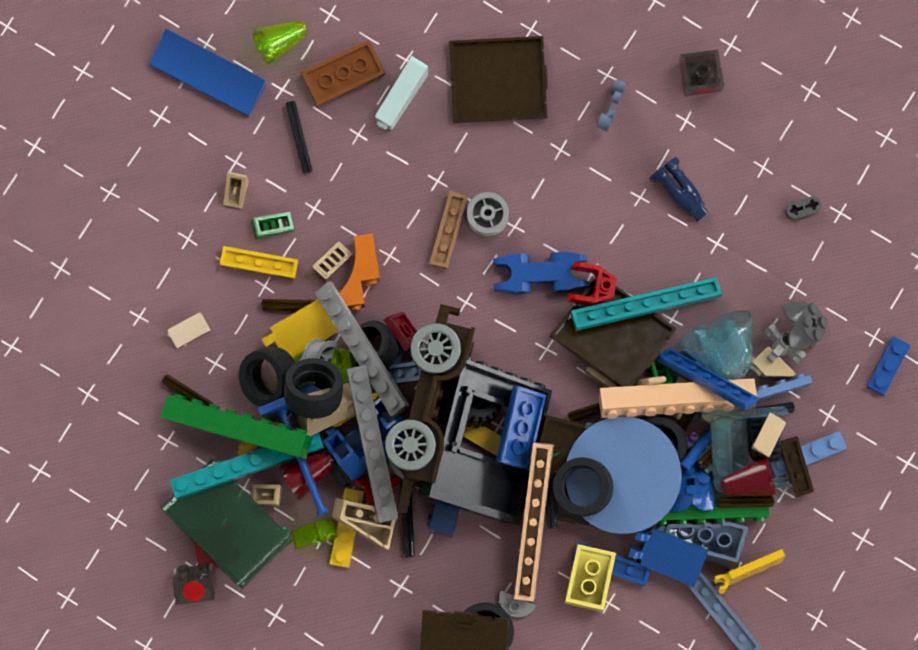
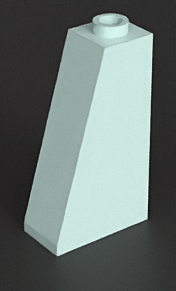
(401, 93)

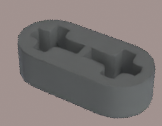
(802, 204)

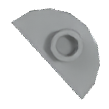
(515, 607)

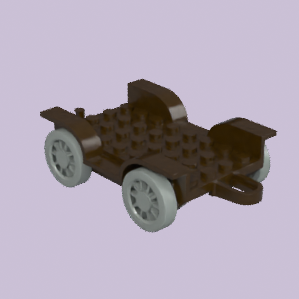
(423, 441)

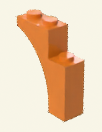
(364, 272)

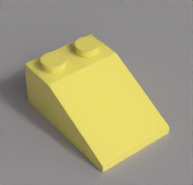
(590, 578)

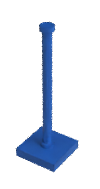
(279, 410)

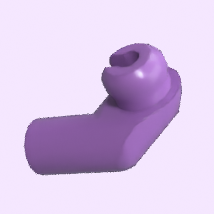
(691, 439)

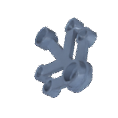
(606, 119)

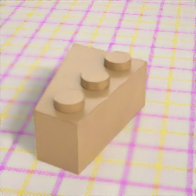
(344, 411)
(364, 521)

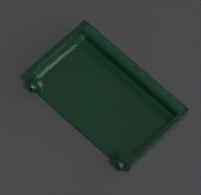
(229, 529)

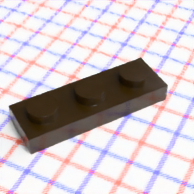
(796, 466)

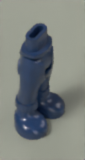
(687, 198)

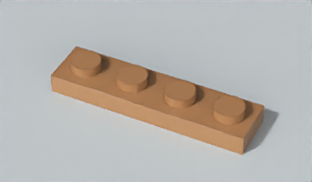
(448, 230)

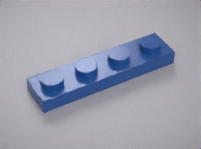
(627, 569)

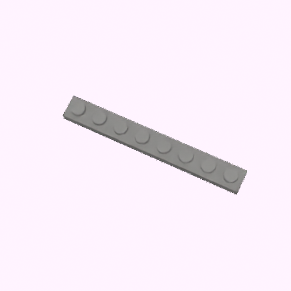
(361, 349)
(372, 443)

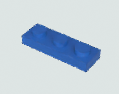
(888, 366)

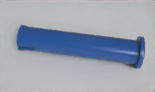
(695, 452)

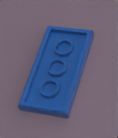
(520, 427)

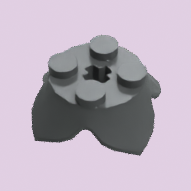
(808, 324)

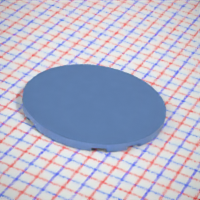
(642, 470)

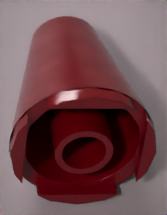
(319, 466)
(750, 480)

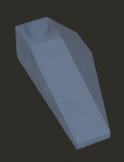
(722, 540)

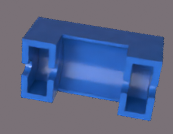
(348, 448)

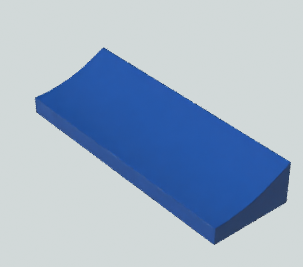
(207, 73)

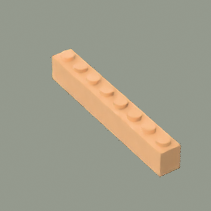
(665, 399)
(533, 521)

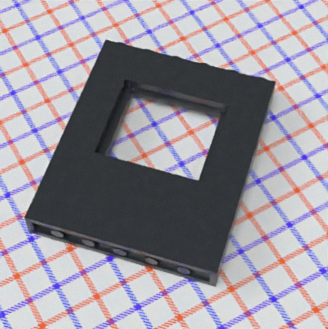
(469, 478)

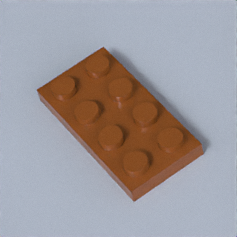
(343, 73)

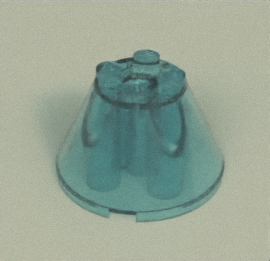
(723, 345)

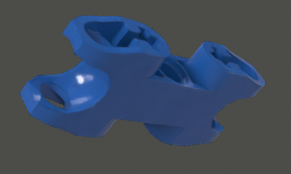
(526, 273)

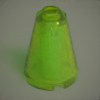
(278, 38)

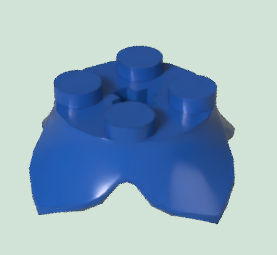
(696, 491)

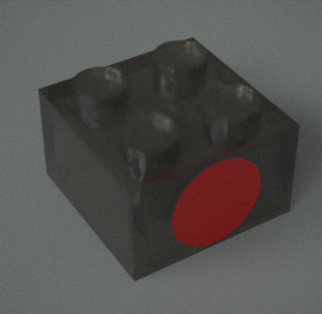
(701, 72)
(194, 583)

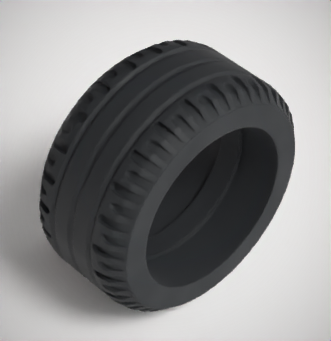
(389, 346)

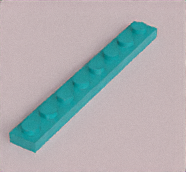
(646, 303)
(234, 469)

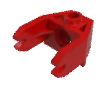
(600, 294)

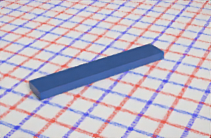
(707, 379)

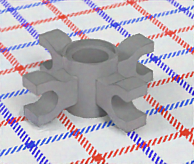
(781, 345)

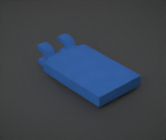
(670, 555)

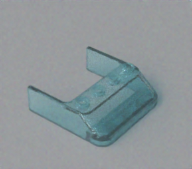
(730, 442)

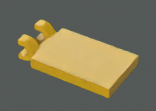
(300, 328)
(748, 570)

